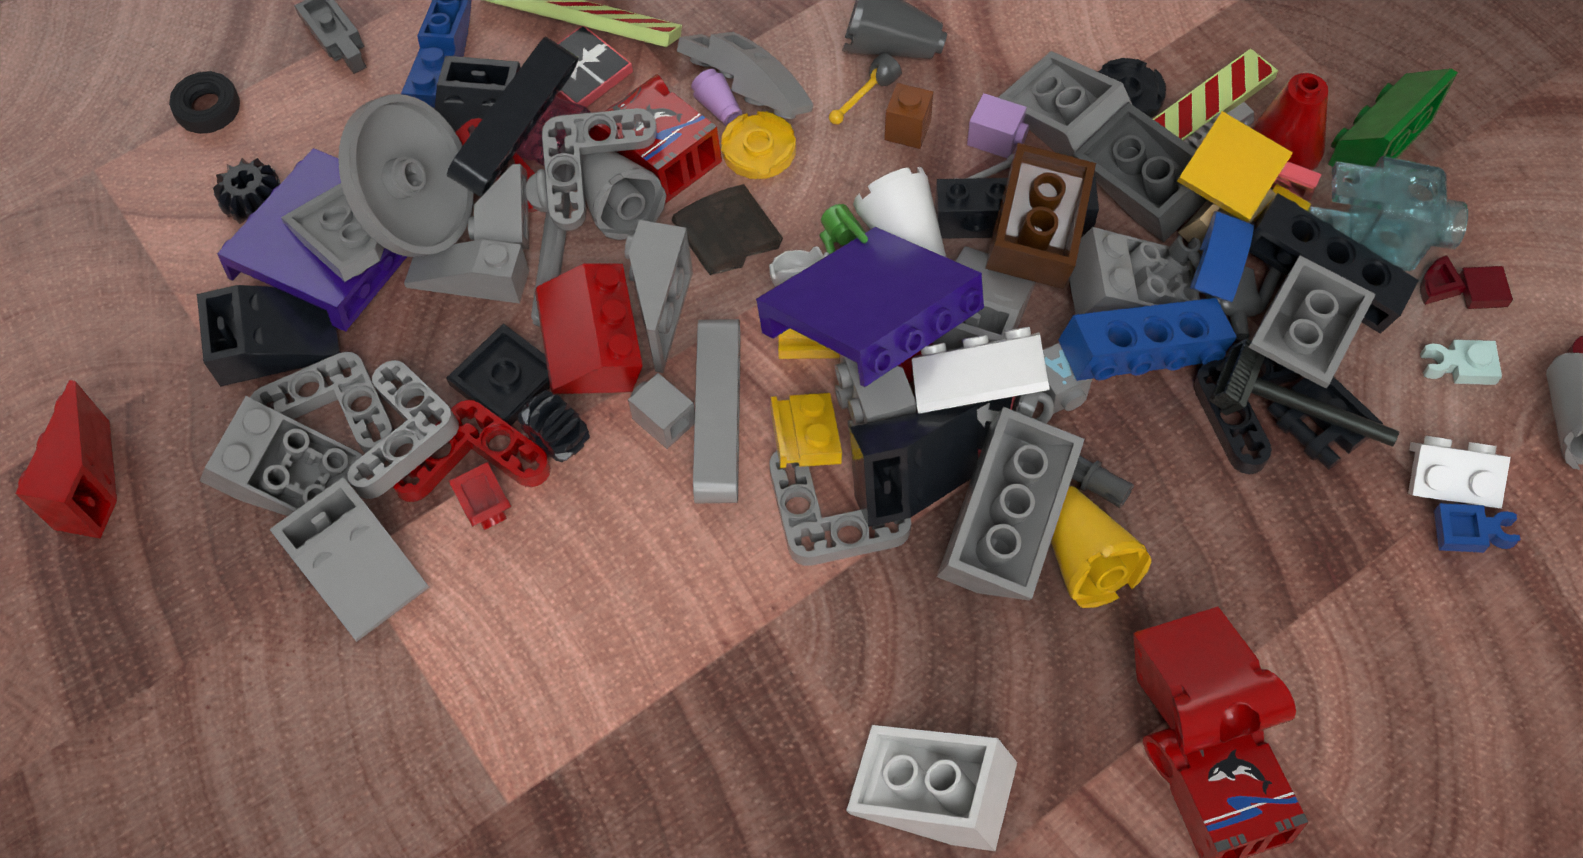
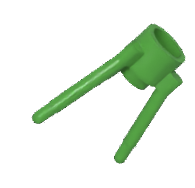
(840, 227)

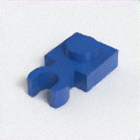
(1469, 530)

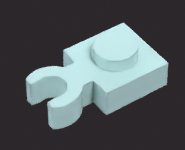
(1466, 359)

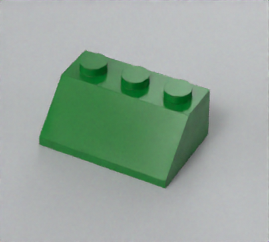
(1395, 120)

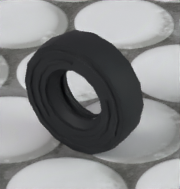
(212, 118)

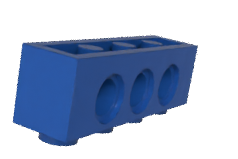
(1146, 339)

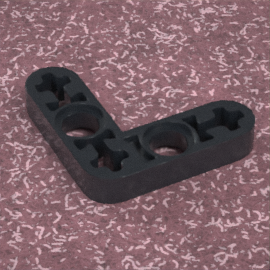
(1231, 435)

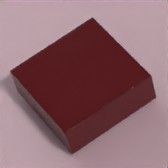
(1486, 287)

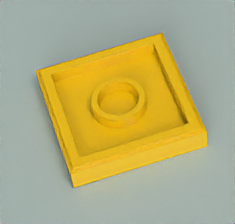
(1234, 167)

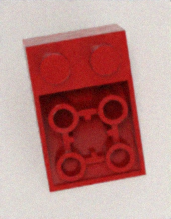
(73, 468)

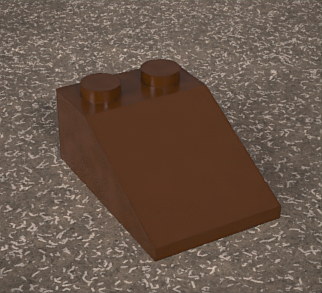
(1041, 216)

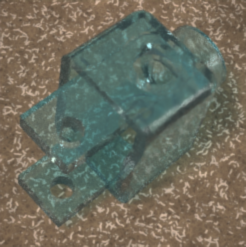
(1396, 209)

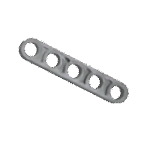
(717, 412)

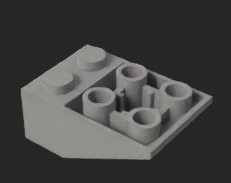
(1127, 273)
(1003, 303)
(275, 460)
(349, 558)

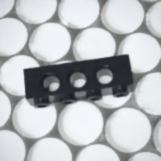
(972, 205)
(1290, 231)

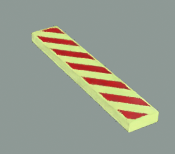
(602, 18)
(1217, 94)

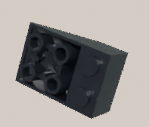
(471, 87)
(261, 333)
(912, 461)

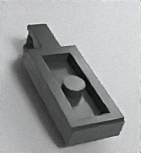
(333, 31)

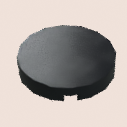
(1143, 85)

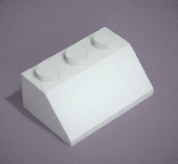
(979, 370)

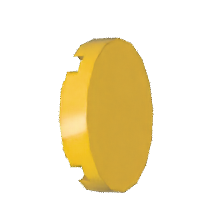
(758, 145)

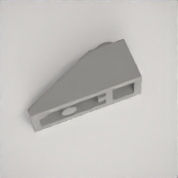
(473, 270)

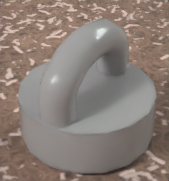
(537, 191)
(1027, 403)

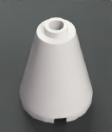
(903, 207)

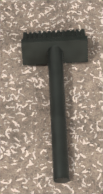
(1240, 379)

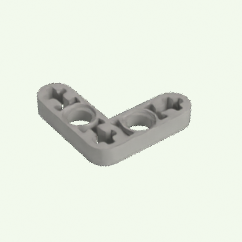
(579, 142)
(343, 390)
(415, 430)
(813, 525)

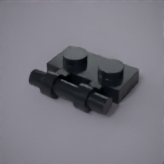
(1319, 445)

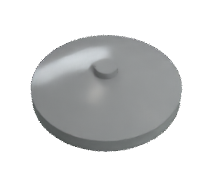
(397, 179)

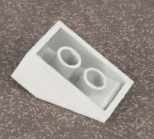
(935, 785)

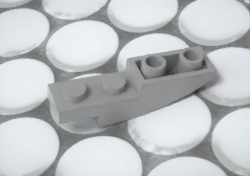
(753, 71)

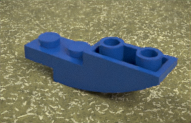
(441, 35)

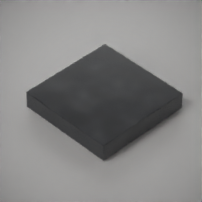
(502, 374)

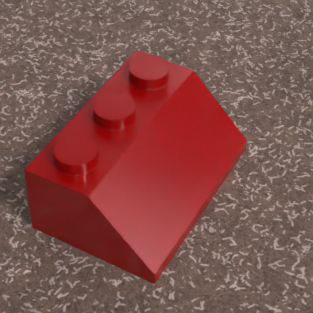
(589, 330)

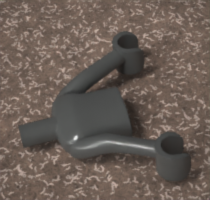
(1246, 301)

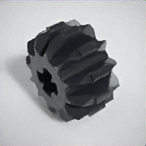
(244, 188)
(553, 426)

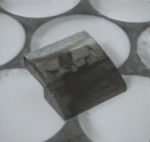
(727, 229)

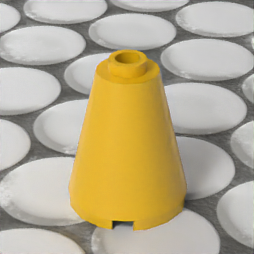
(1095, 552)

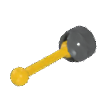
(882, 71)

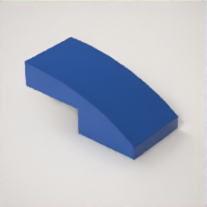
(1223, 257)

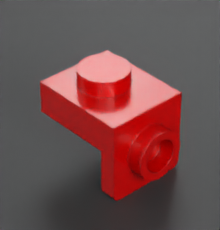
(481, 496)

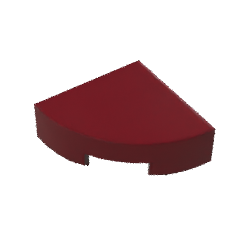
(1441, 281)

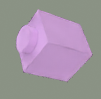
(997, 126)

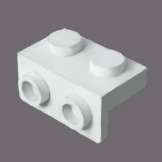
(1458, 474)

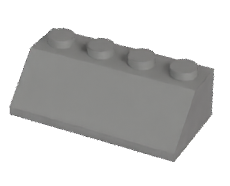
(1011, 507)

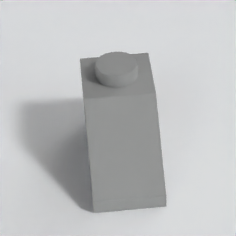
(503, 210)

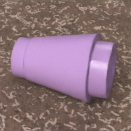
(716, 96)

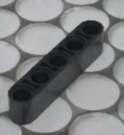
(512, 117)

